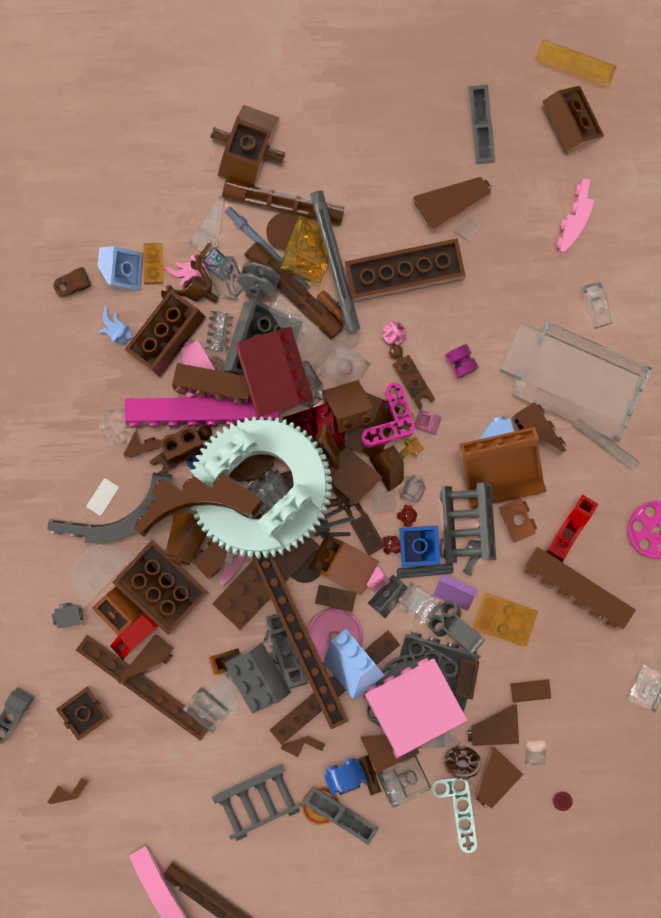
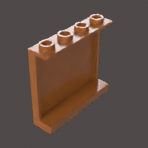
(505, 461)

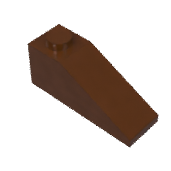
(149, 659)

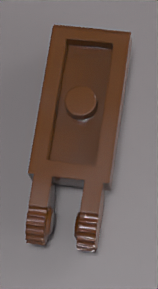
(365, 531)

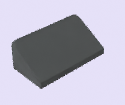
(387, 597)

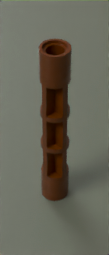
(277, 200)
(297, 293)
(201, 893)

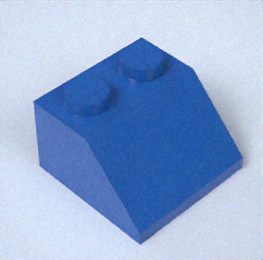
(420, 546)

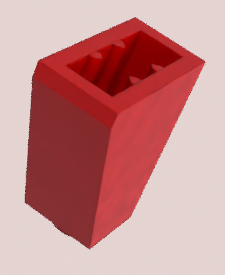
(133, 636)

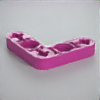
(399, 420)

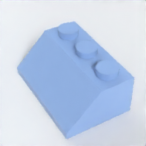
(351, 664)

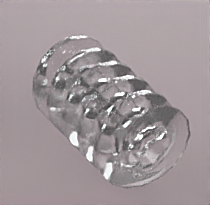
(219, 331)

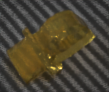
(412, 447)

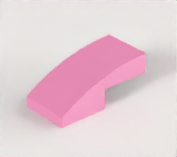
(230, 572)

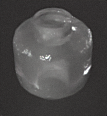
(412, 489)

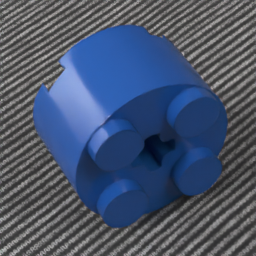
(345, 778)

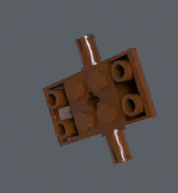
(244, 163)

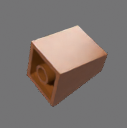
(343, 564)

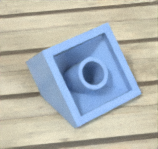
(121, 267)
(498, 427)

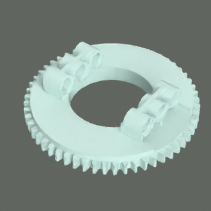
(290, 516)

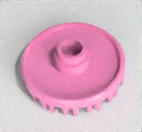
(330, 622)

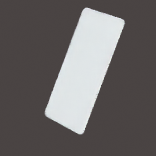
(102, 496)

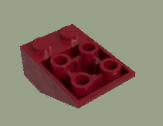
(313, 419)

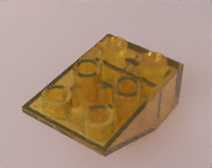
(305, 252)
(505, 619)

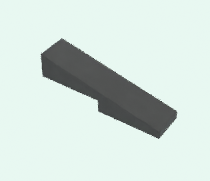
(481, 123)
(340, 815)

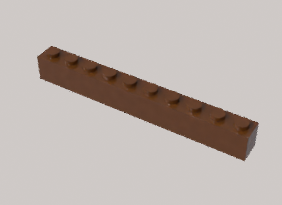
(301, 640)

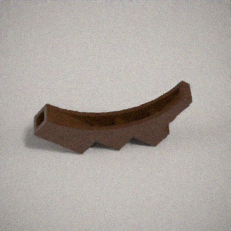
(196, 493)

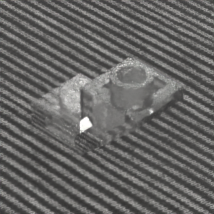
(314, 383)

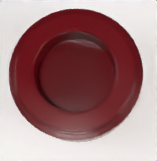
(562, 801)

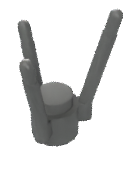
(325, 526)

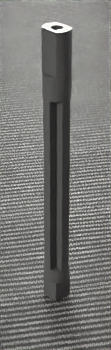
(335, 262)

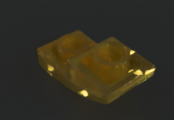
(153, 263)

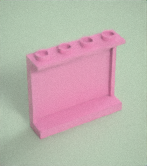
(415, 707)

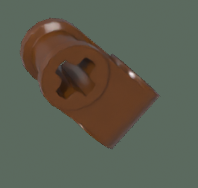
(74, 282)

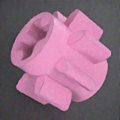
(394, 333)

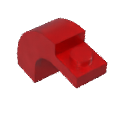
(572, 527)

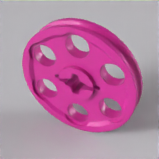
(648, 522)

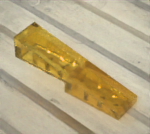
(577, 62)

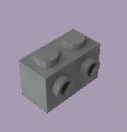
(68, 615)

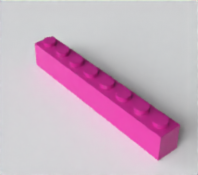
(187, 411)

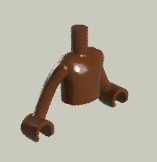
(195, 288)

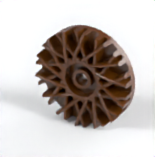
(253, 468)

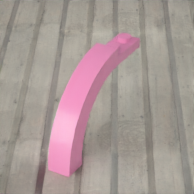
(155, 884)

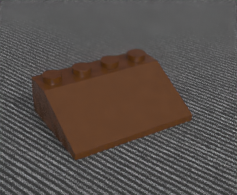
(160, 587)

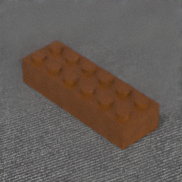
(405, 269)
(578, 588)
(248, 593)

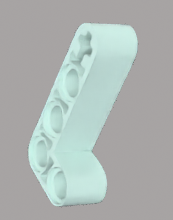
(459, 814)

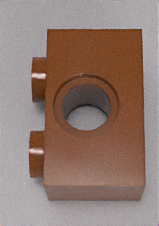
(517, 532)

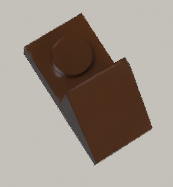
(136, 448)

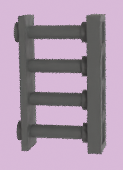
(485, 514)
(258, 782)

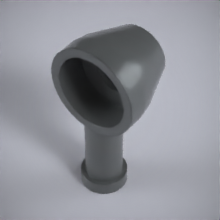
(473, 560)

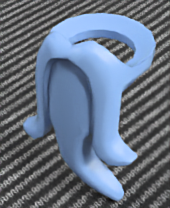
(117, 331)

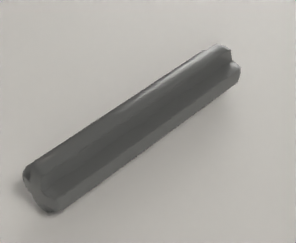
(428, 570)

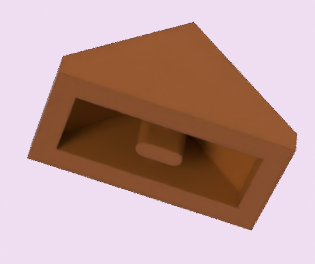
(217, 661)

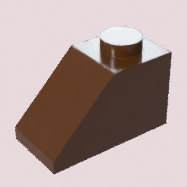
(389, 466)

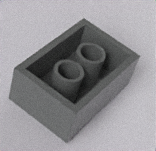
(257, 678)

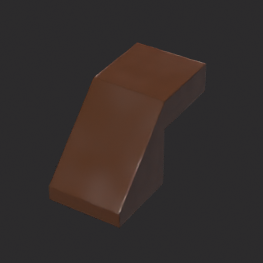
(295, 747)
(62, 794)

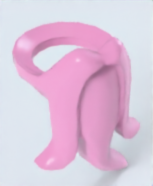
(186, 271)

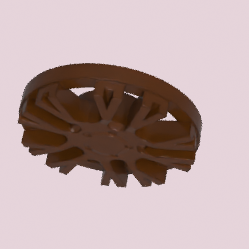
(462, 762)

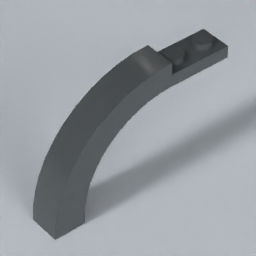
(110, 531)

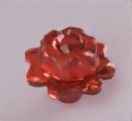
(407, 515)
(392, 544)

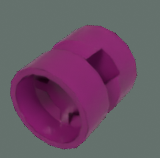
(462, 361)

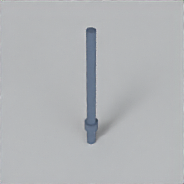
(241, 222)

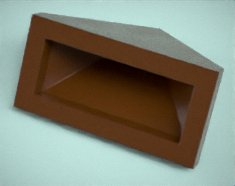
(327, 444)

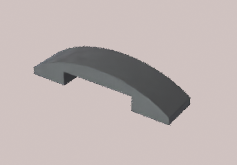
(285, 653)

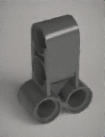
(456, 627)
(16, 705)

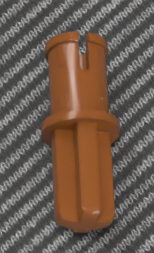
(331, 305)

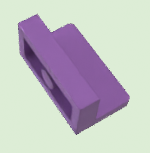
(455, 591)

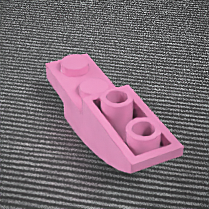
(574, 224)

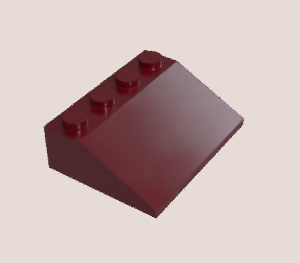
(274, 371)

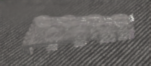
(310, 340)

